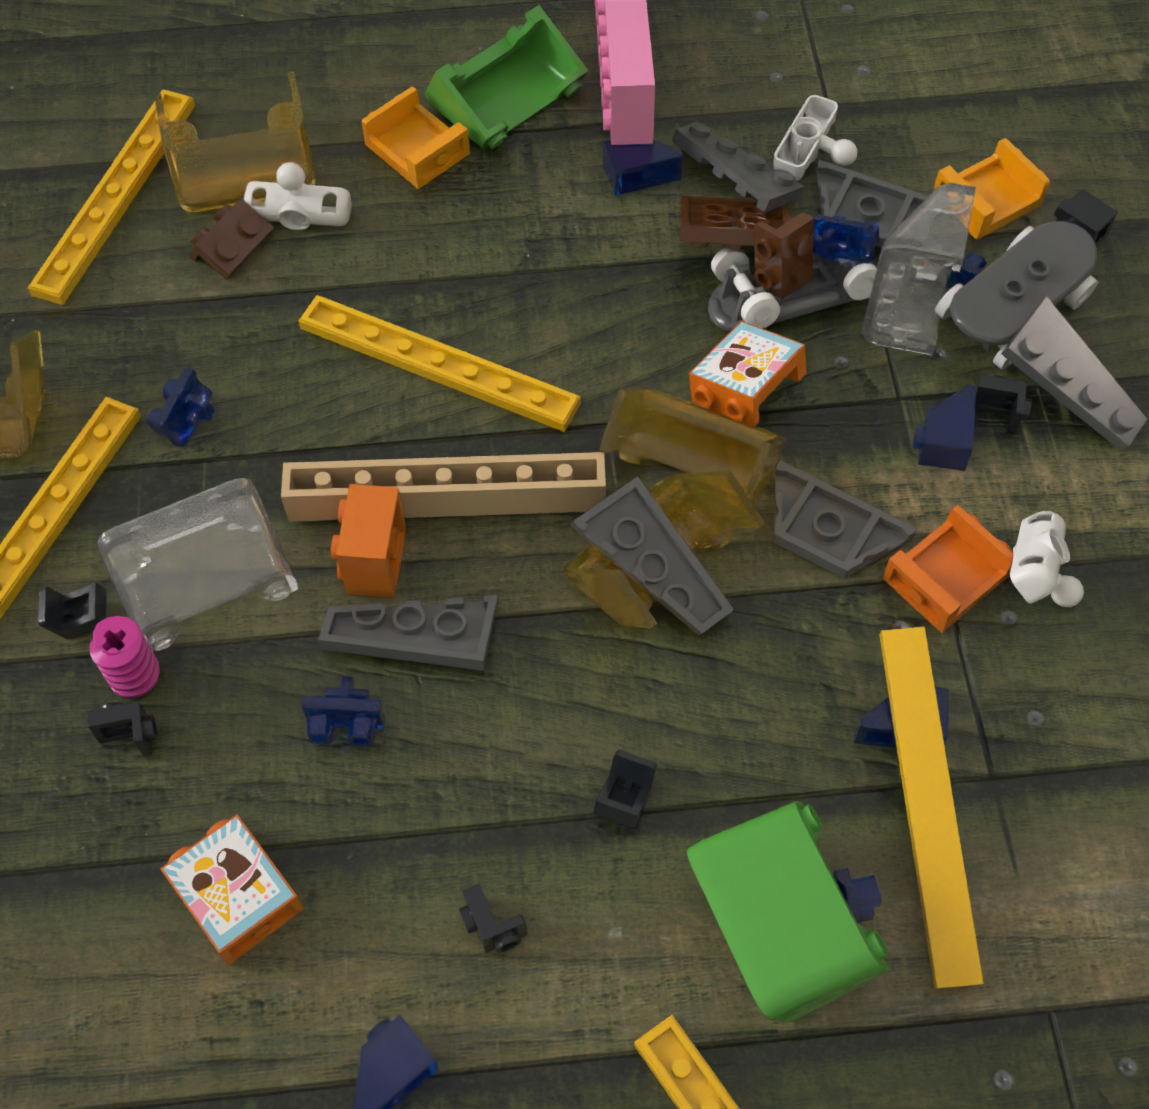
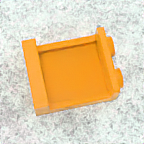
(414, 139)
(1005, 188)

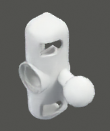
(808, 135)
(297, 203)
(1038, 560)

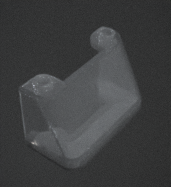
(914, 271)
(195, 558)

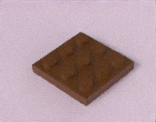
(725, 221)

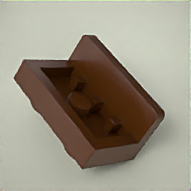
(232, 238)
(784, 255)

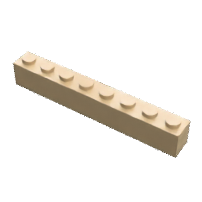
(451, 484)

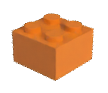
(370, 540)

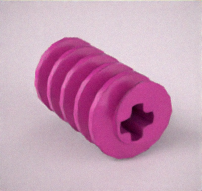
(124, 657)

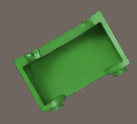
(508, 81)
(785, 913)

